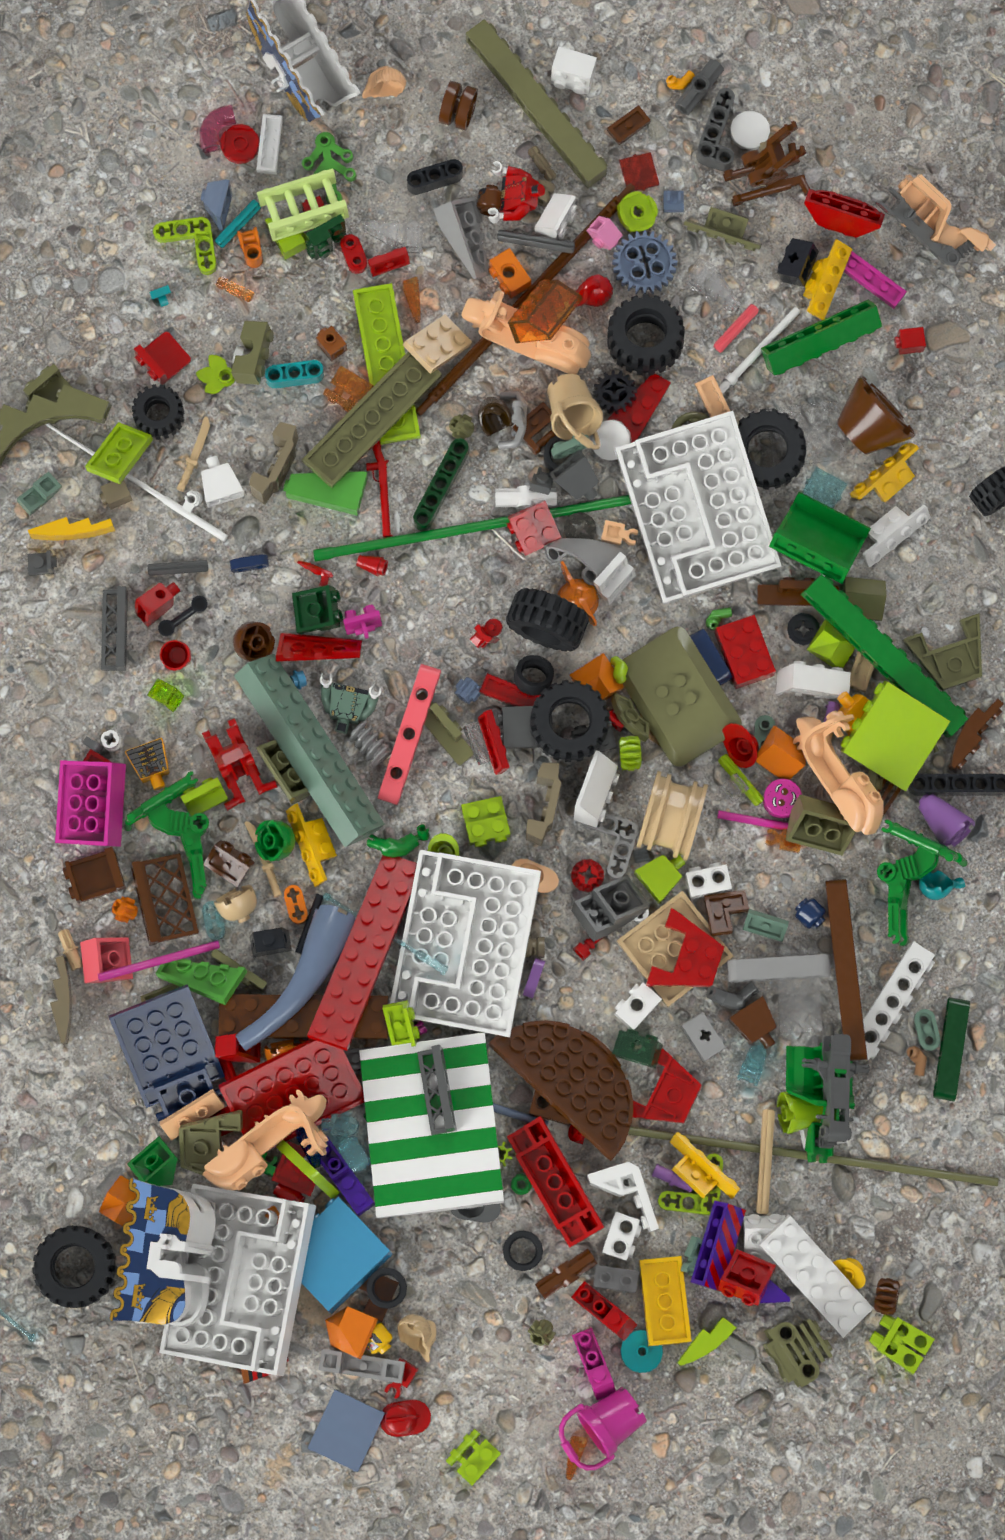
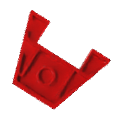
(696, 960)
(672, 1095)

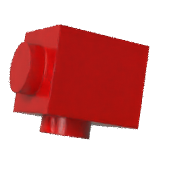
(910, 340)

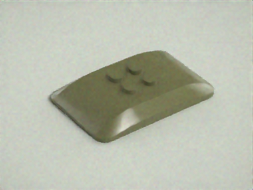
(678, 696)

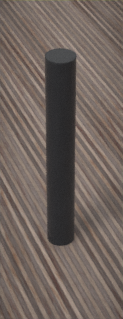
(316, 904)

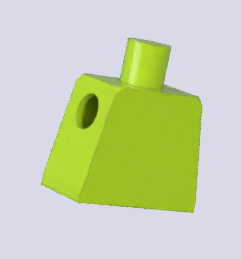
(660, 876)

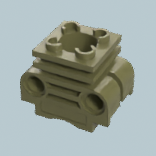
(797, 1350)

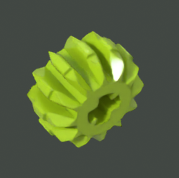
(630, 753)

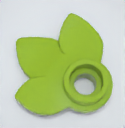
(213, 375)

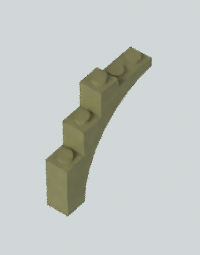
(40, 411)

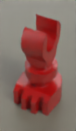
(582, 950)

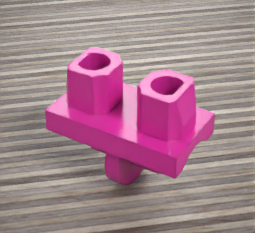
(362, 623)

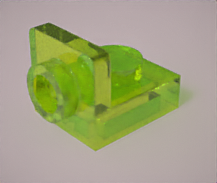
(166, 694)

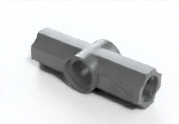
(706, 78)

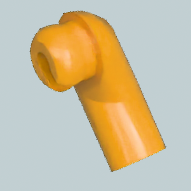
(680, 83)

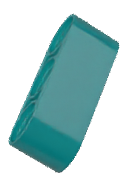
(302, 367)

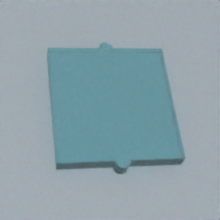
(824, 488)

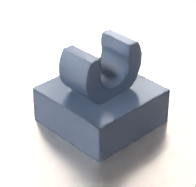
(673, 201)

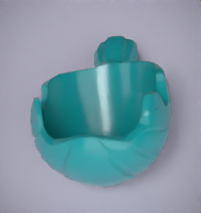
(938, 885)

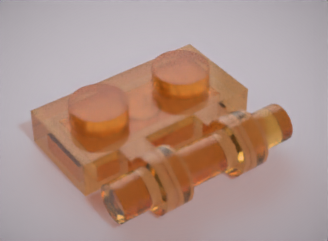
(350, 383)

